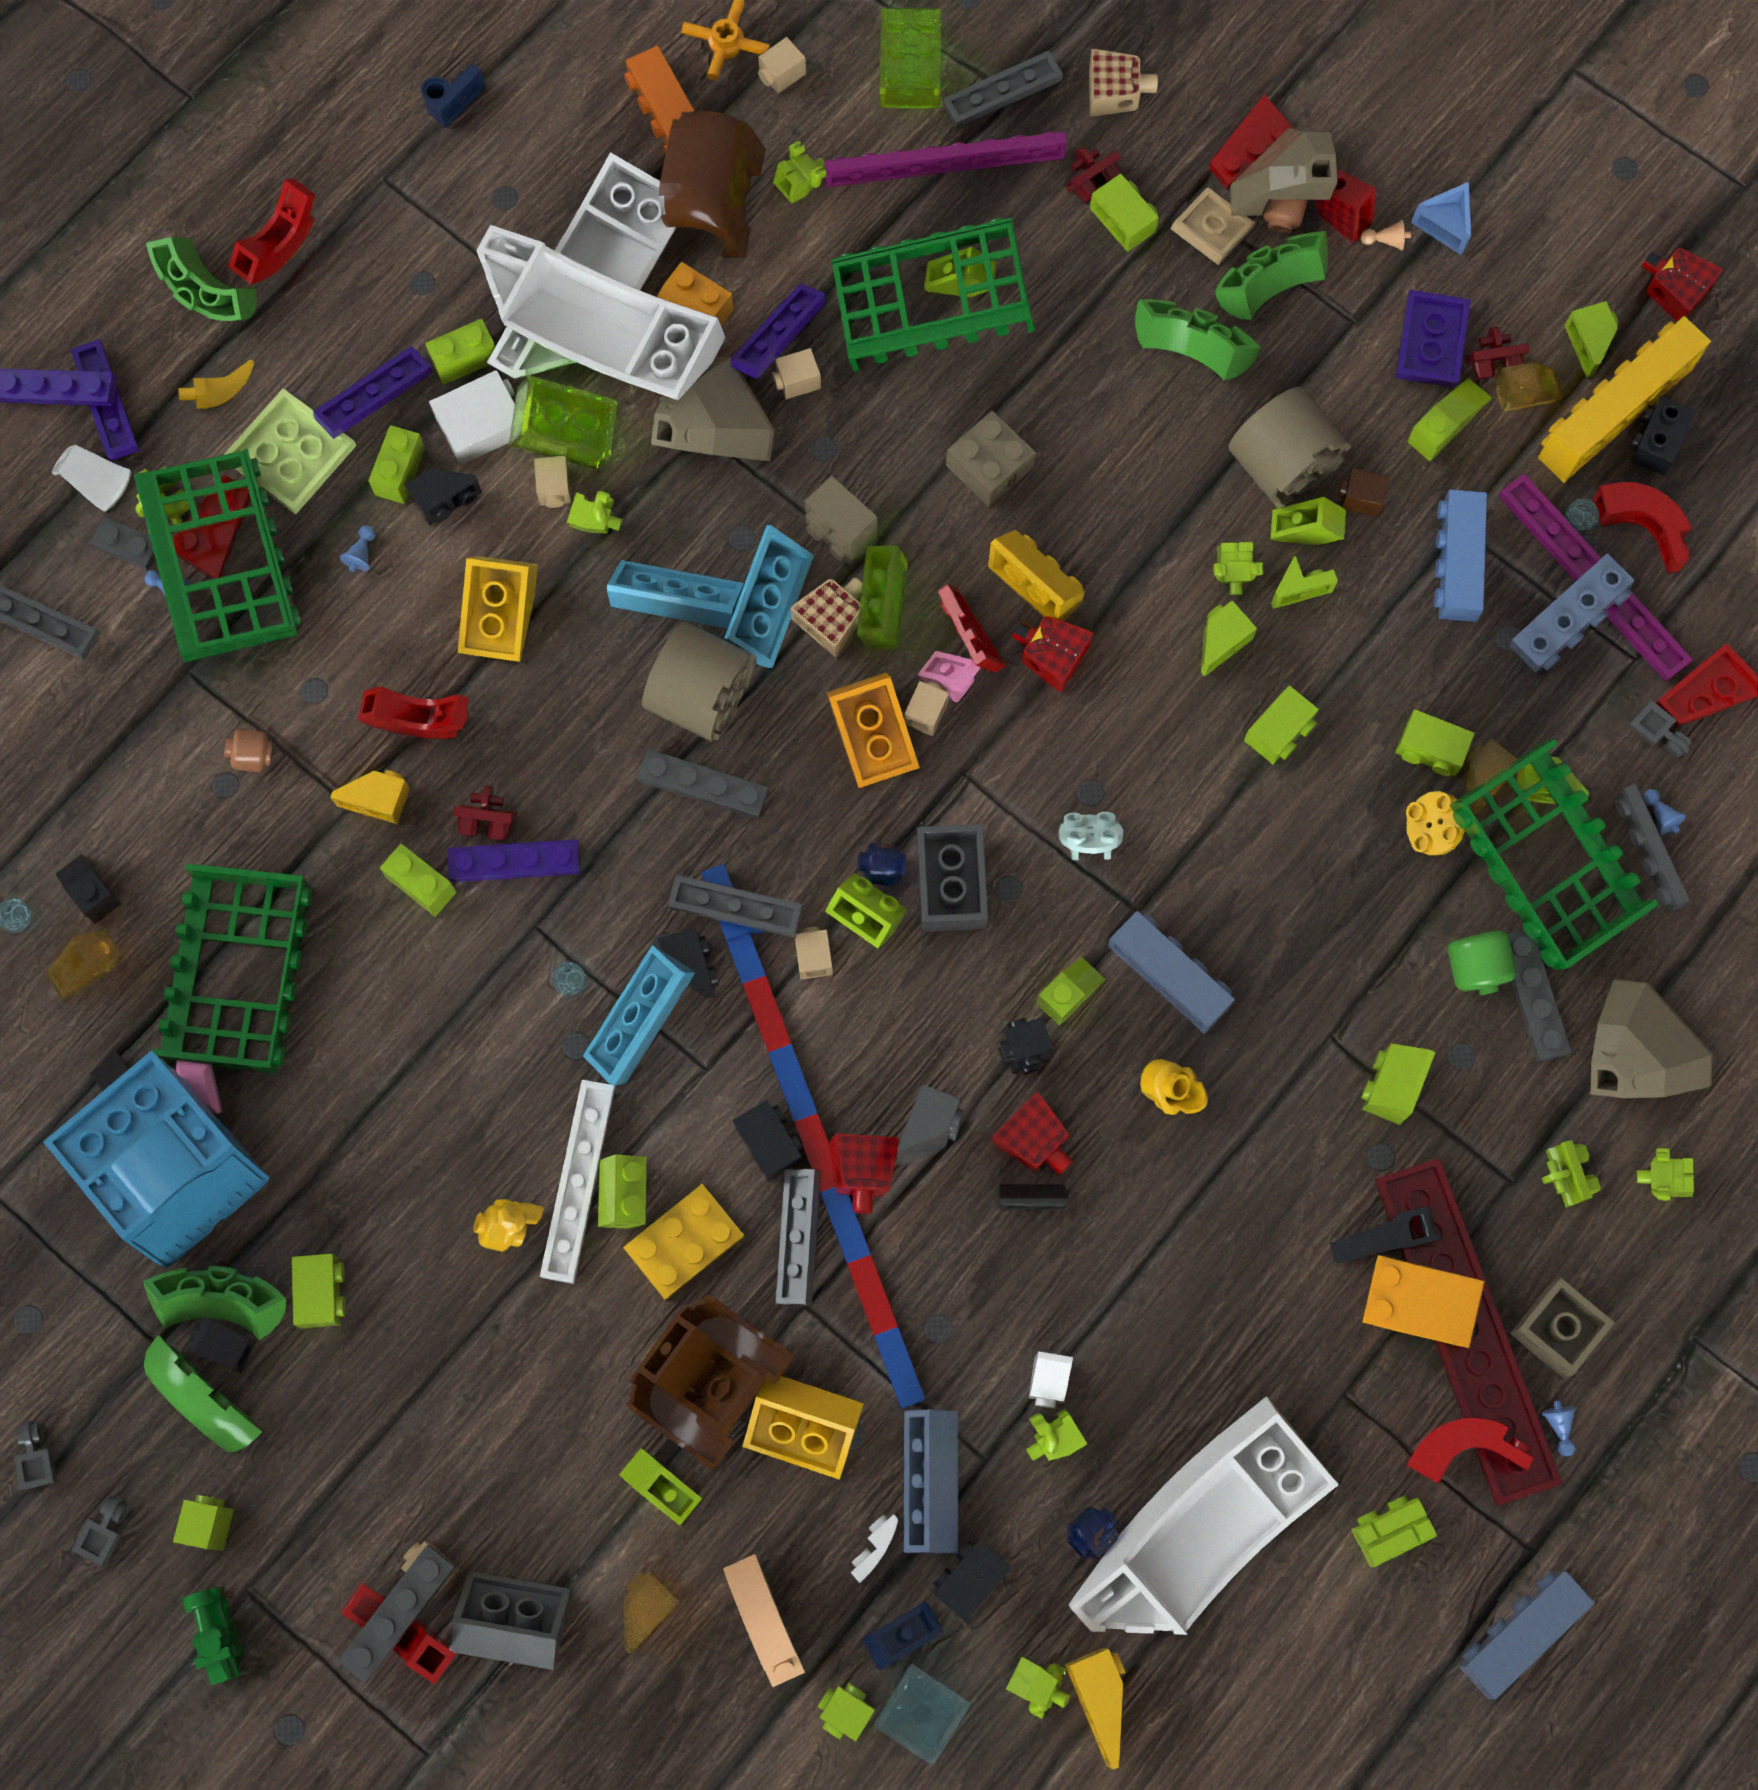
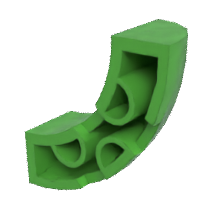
(1272, 271)
(194, 286)
(1196, 336)
(216, 1295)
(193, 1398)

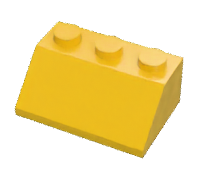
(1035, 576)
(803, 1426)

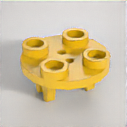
(1440, 837)

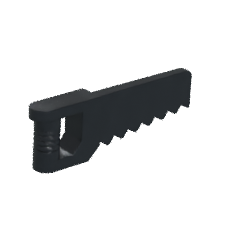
(1387, 1237)

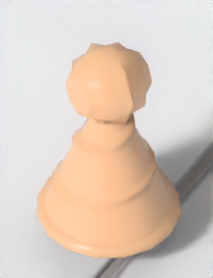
(1392, 235)

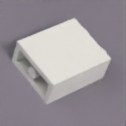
(476, 416)

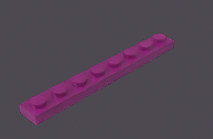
(945, 159)
(1576, 559)

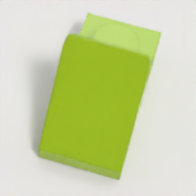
(1298, 588)

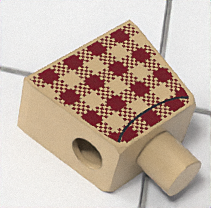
(1117, 82)
(829, 613)

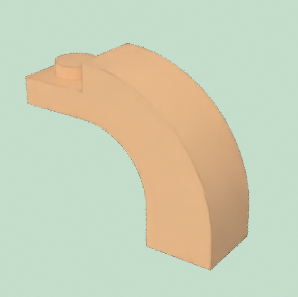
(763, 1620)

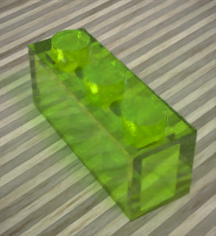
(882, 597)

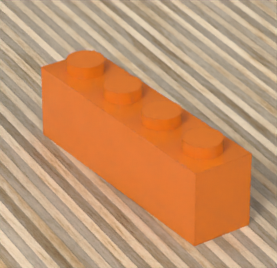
(657, 90)

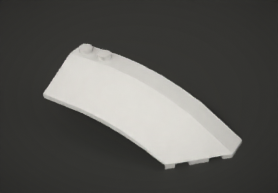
(612, 233)
(596, 316)
(1204, 1527)

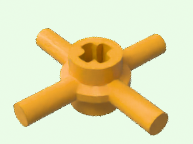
(725, 39)

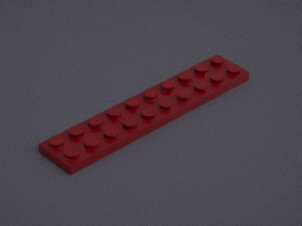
(1486, 1374)

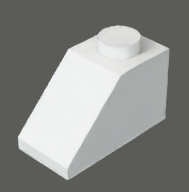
(1049, 1379)

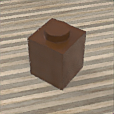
(1363, 492)

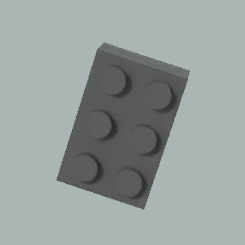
(952, 877)

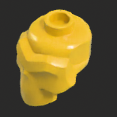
(1173, 1087)
(505, 1223)

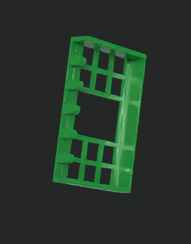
(940, 330)
(169, 567)
(1587, 832)
(186, 966)

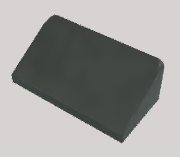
(1032, 1197)

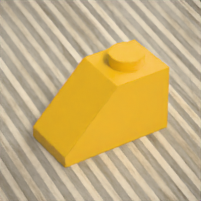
(374, 795)

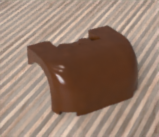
(709, 176)
(704, 1377)

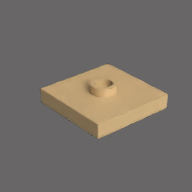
(1210, 226)

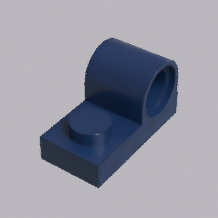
(453, 96)
(902, 1635)

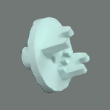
(1090, 833)

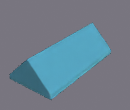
(674, 594)
(768, 595)
(638, 1016)

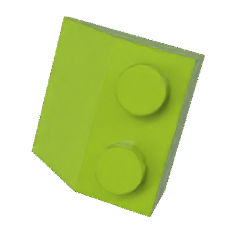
(1397, 1082)

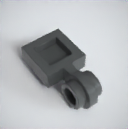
(1655, 724)
(35, 1466)
(97, 1538)

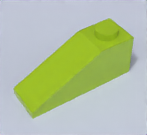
(1447, 419)

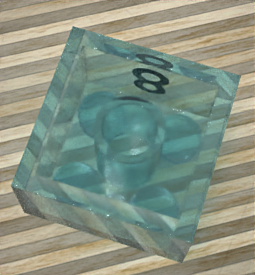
(921, 1714)

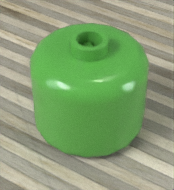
(1482, 961)

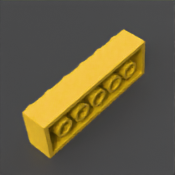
(1622, 399)

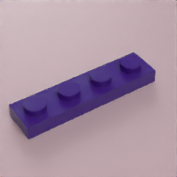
(778, 330)
(57, 387)
(372, 392)
(113, 420)
(513, 860)

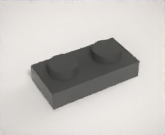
(123, 543)

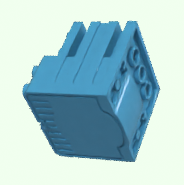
(156, 1161)

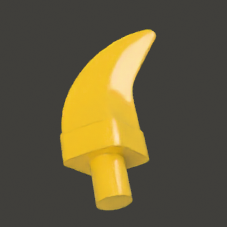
(216, 391)

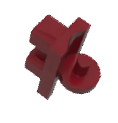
(1083, 183)
(1483, 360)
(470, 815)

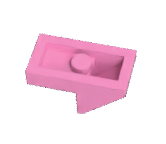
(951, 672)

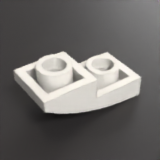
(881, 1536)

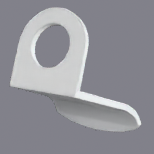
(93, 476)

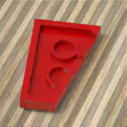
(1249, 141)
(211, 544)
(970, 630)
(1711, 687)

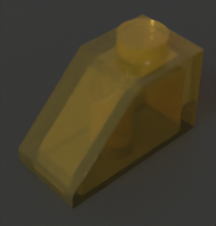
(1527, 386)
(1484, 764)
(83, 962)
(645, 1608)

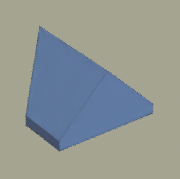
(1447, 217)

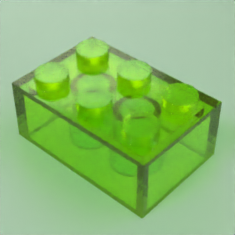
(910, 57)
(563, 422)

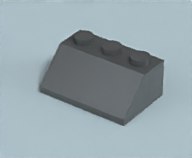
(930, 1125)
(510, 1620)

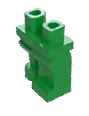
(215, 1635)

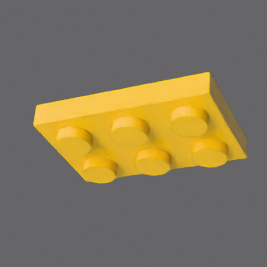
(684, 1242)

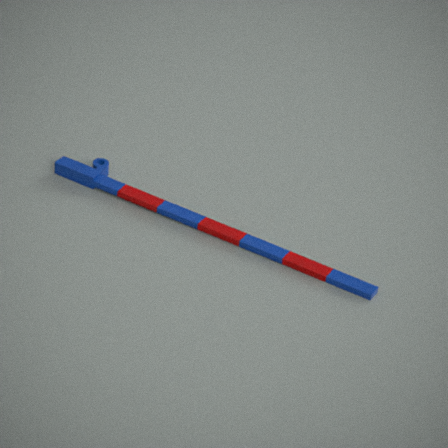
(818, 1154)

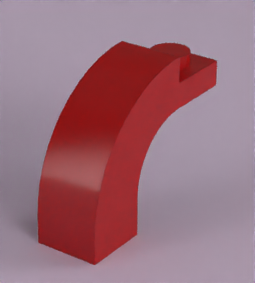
(279, 239)
(1651, 510)
(412, 715)
(1447, 1441)
(419, 1647)

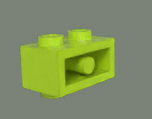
(866, 910)
(845, 1711)

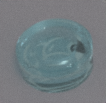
(1582, 515)
(14, 915)
(568, 978)

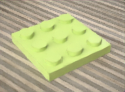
(291, 451)

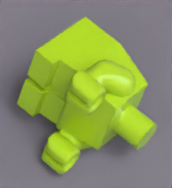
(798, 174)
(593, 516)
(1236, 565)
(1668, 1176)
(1055, 1438)
(1038, 1686)

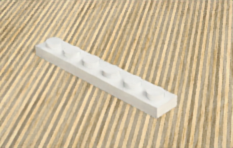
(577, 1182)

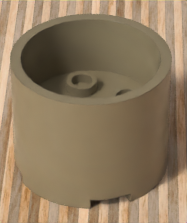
(1288, 446)
(698, 681)

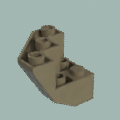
(1292, 168)
(715, 417)
(1645, 1047)

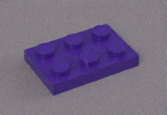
(1433, 338)

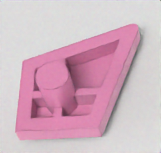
(202, 1080)

